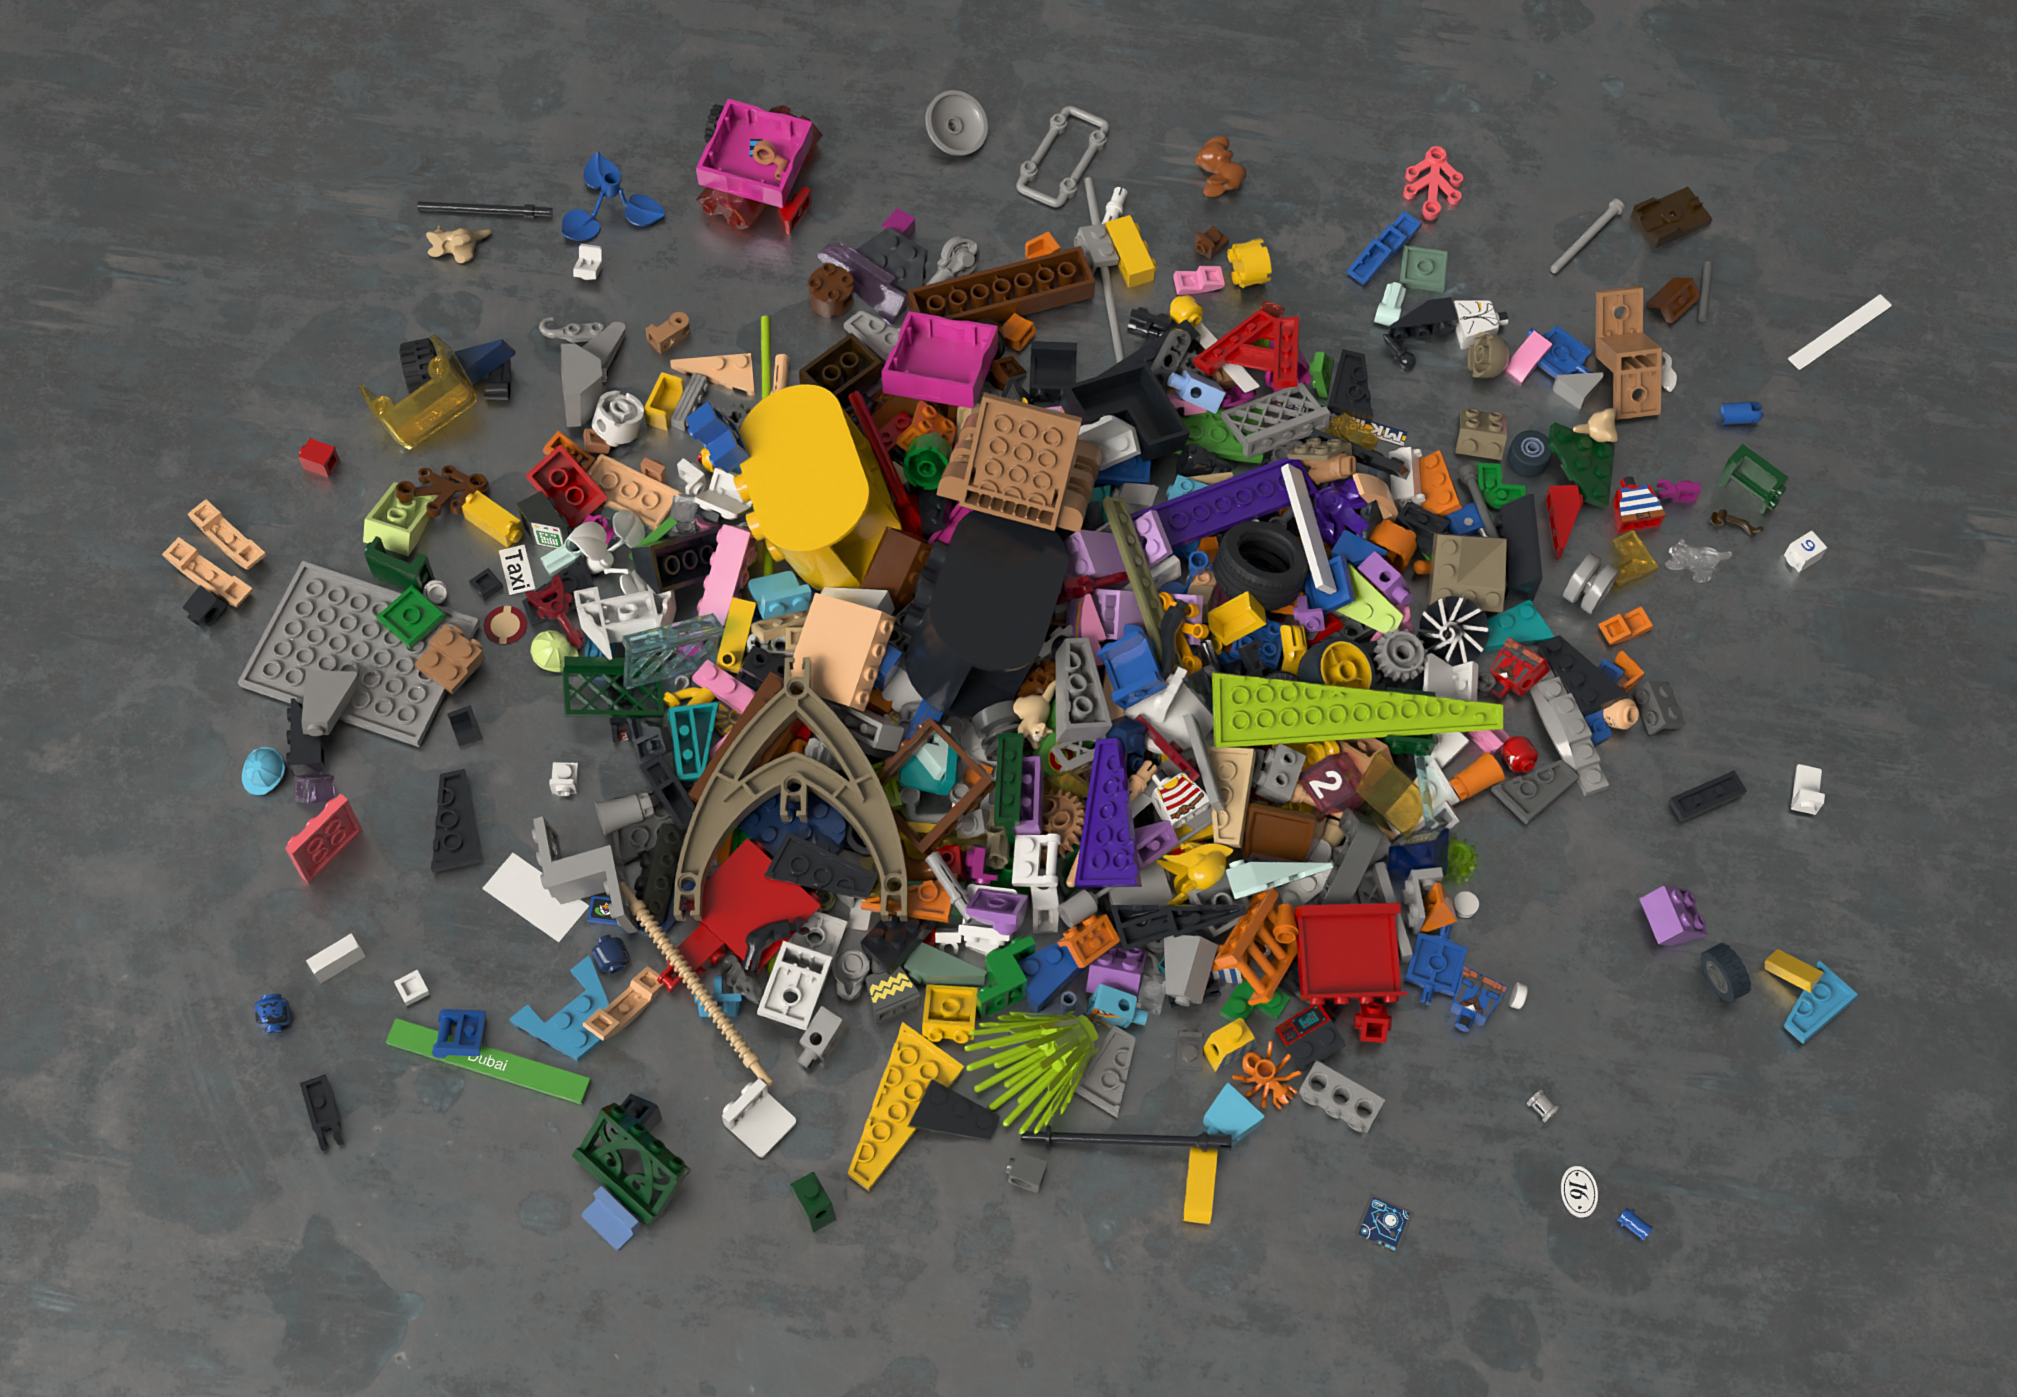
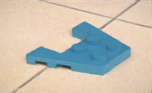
(566, 1027)

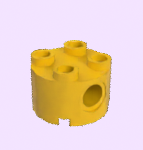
(1250, 263)

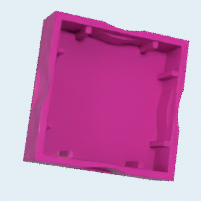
(726, 158)
(940, 360)

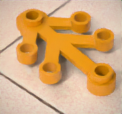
(1190, 662)

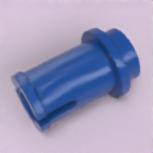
(1634, 1223)

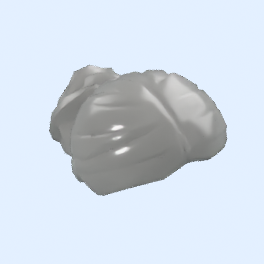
(850, 970)

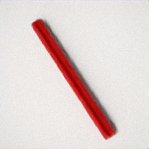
(879, 449)

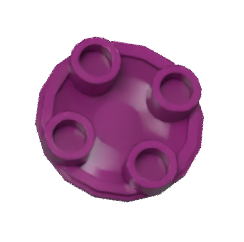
(1236, 397)

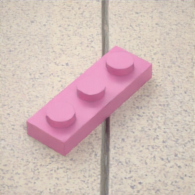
(724, 686)

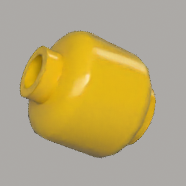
(1186, 308)

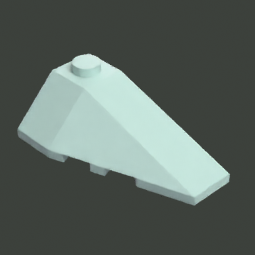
(1260, 876)

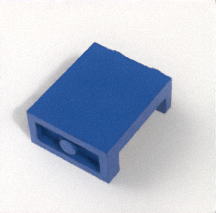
(1132, 669)

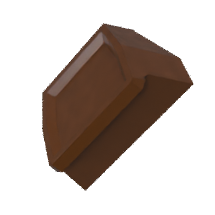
(1280, 833)

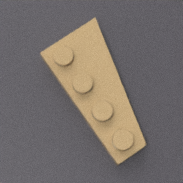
(1234, 776)

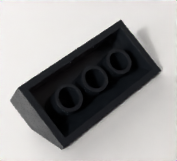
(676, 559)
(1523, 561)

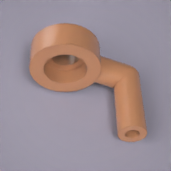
(769, 156)

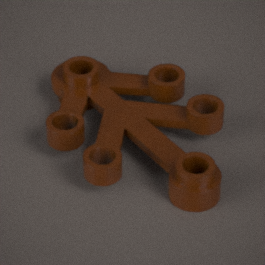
(469, 484)

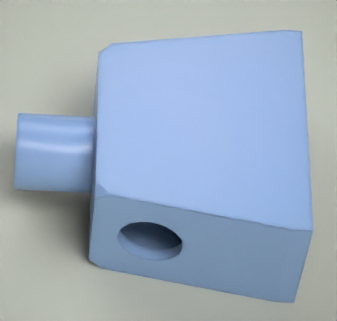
(1197, 390)

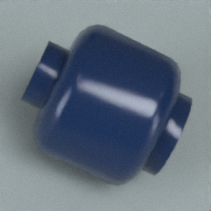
(610, 954)

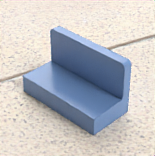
(611, 1219)

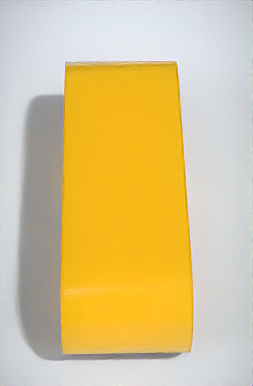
(1200, 1186)

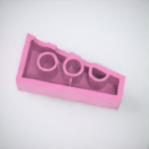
(728, 571)

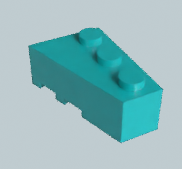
(691, 736)

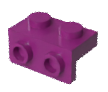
(975, 861)

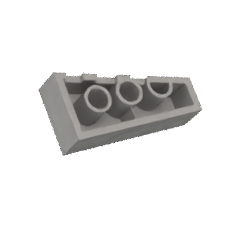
(1079, 694)

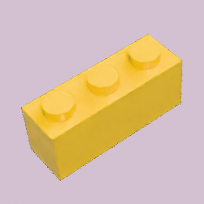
(1132, 251)

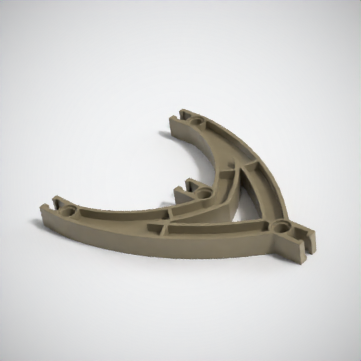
(735, 794)

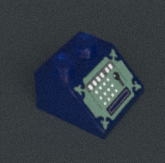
(1419, 851)

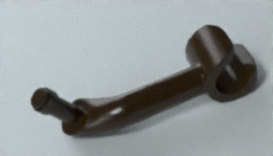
(1719, 519)

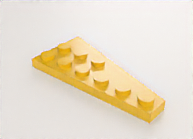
(908, 1072)

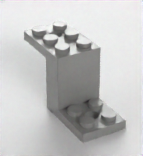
(582, 874)

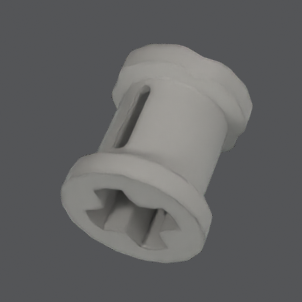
(1543, 1105)

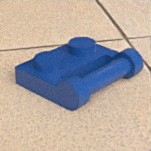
(467, 1036)

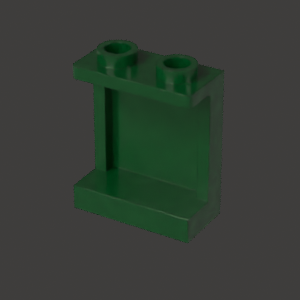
(1755, 476)
(395, 571)
(1413, 744)

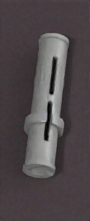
(945, 876)

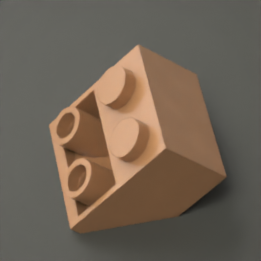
(1363, 751)

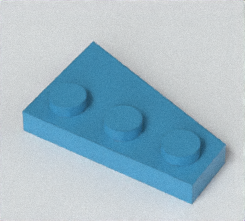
(1820, 1006)

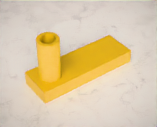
(735, 635)

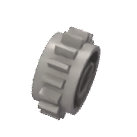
(1391, 663)

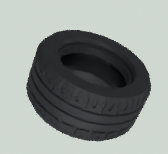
(1267, 544)

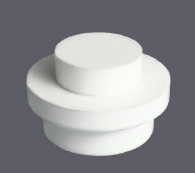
(435, 591)

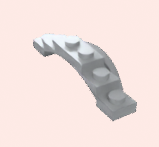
(1569, 732)

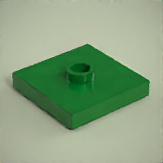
(411, 617)

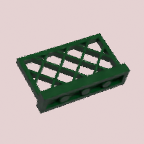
(603, 667)
(1009, 784)

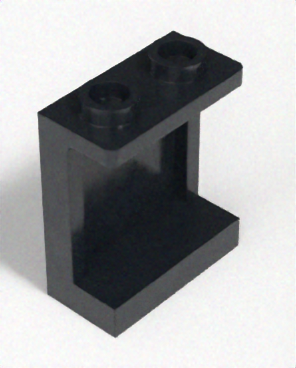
(1051, 369)

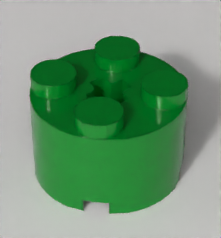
(926, 460)

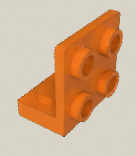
(926, 421)

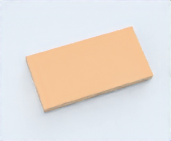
(633, 491)

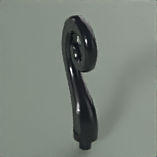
(1169, 628)

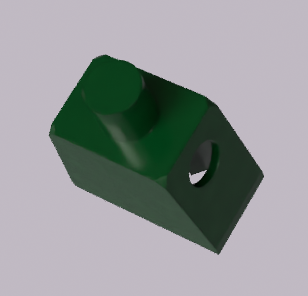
(811, 1200)

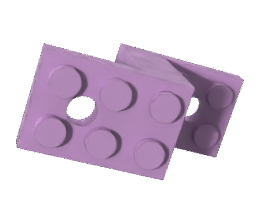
(1099, 555)
(1121, 608)

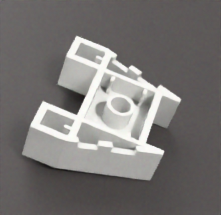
(615, 617)

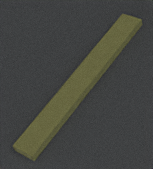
(1138, 572)

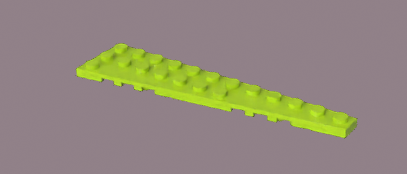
(1288, 711)

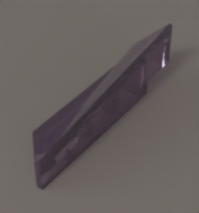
(870, 281)

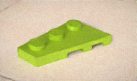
(1371, 606)

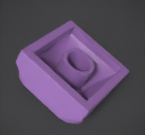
(999, 909)

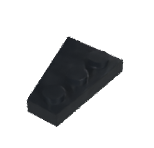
(952, 1113)

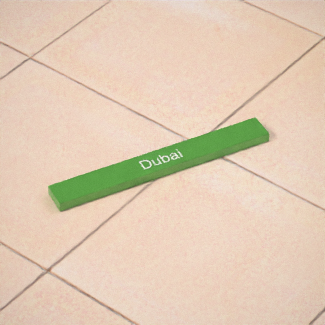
(494, 1063)

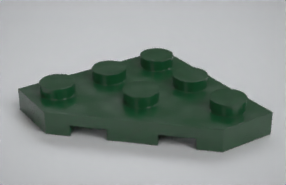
(1584, 462)

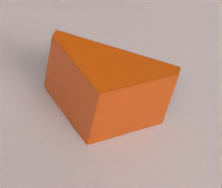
(1438, 909)

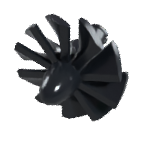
(1466, 644)

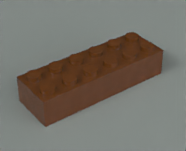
(765, 693)

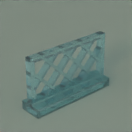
(668, 639)

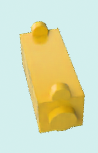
(492, 519)

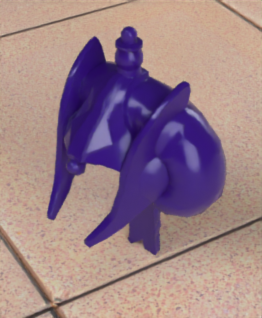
(1335, 507)

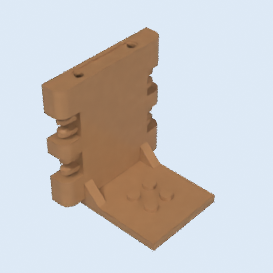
(1023, 465)

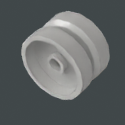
(1592, 584)

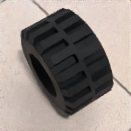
(415, 360)

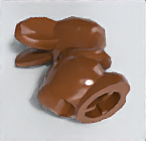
(1217, 160)

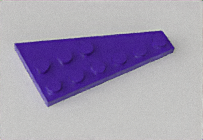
(1108, 836)

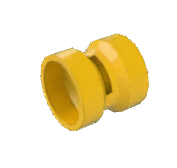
(1318, 751)

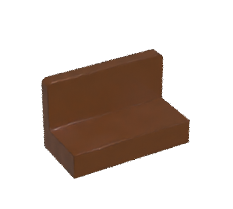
(1675, 298)

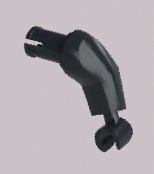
(766, 934)

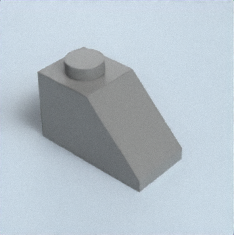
(1136, 495)

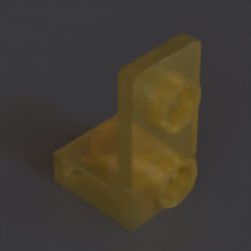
(1352, 431)

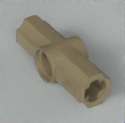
(997, 844)

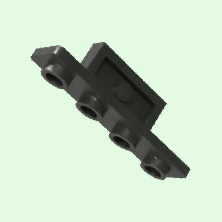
(659, 870)

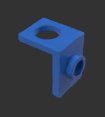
(1598, 727)

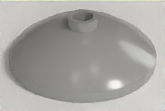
(964, 116)

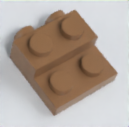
(450, 658)

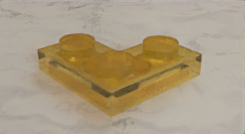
(1635, 561)

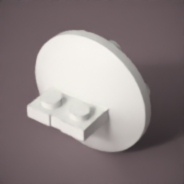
(1166, 713)

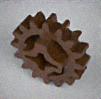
(1038, 679)

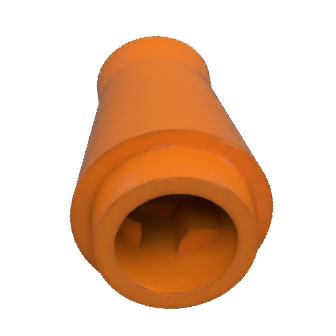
(1285, 926)

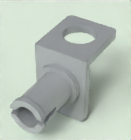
(973, 824)

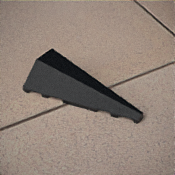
(1149, 923)

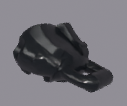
(1198, 461)

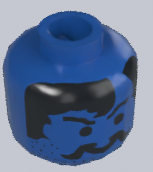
(272, 1013)

